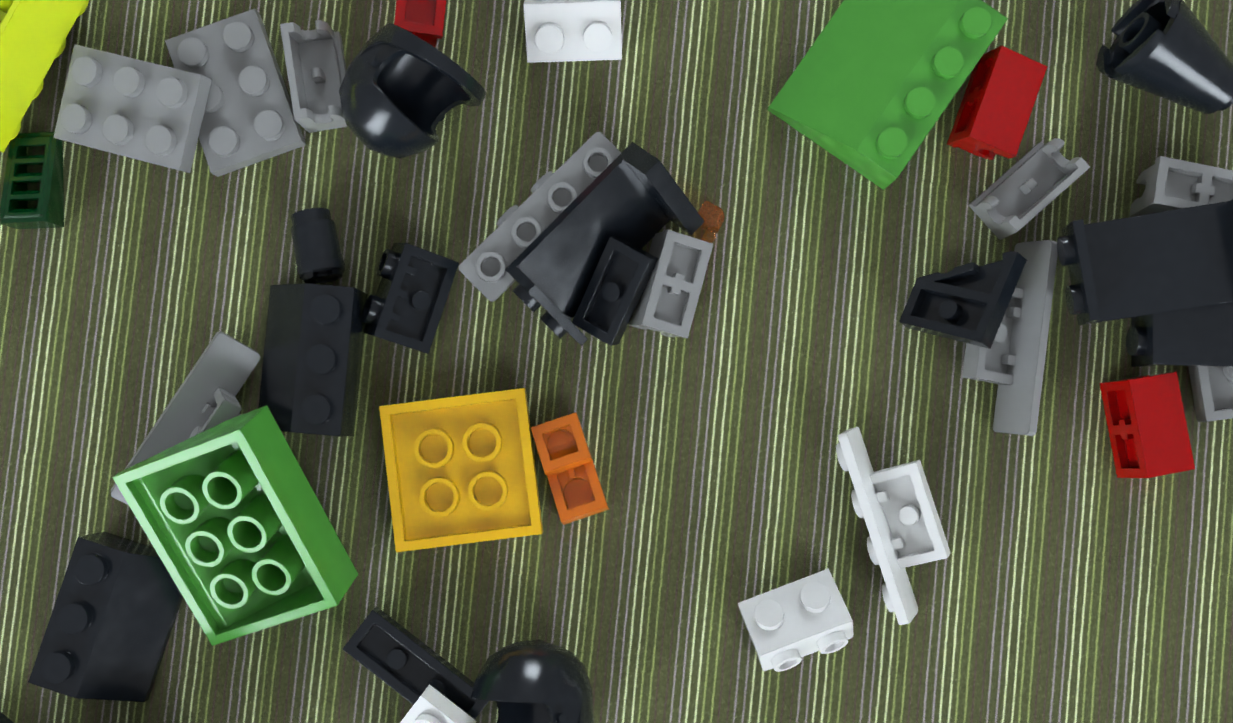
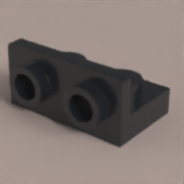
(409, 296)

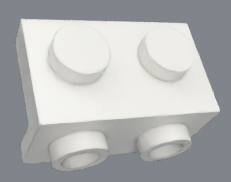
(572, 30)
(797, 621)

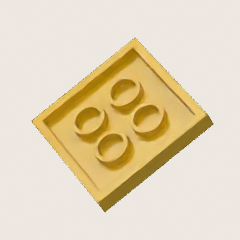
(460, 470)

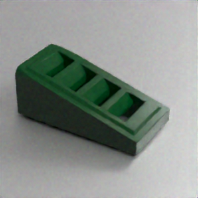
(51, 193)

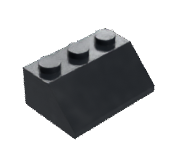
(313, 358)
(108, 622)

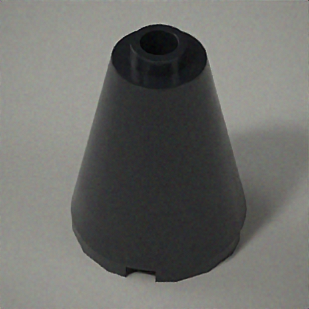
(1169, 55)

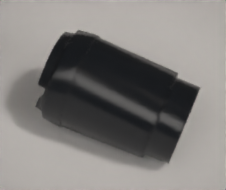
(316, 246)

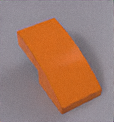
(569, 468)

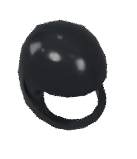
(401, 92)
(536, 684)

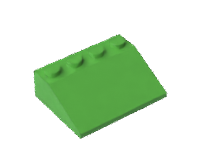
(884, 78)
(239, 527)

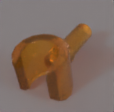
(713, 220)

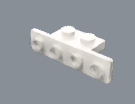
(898, 518)

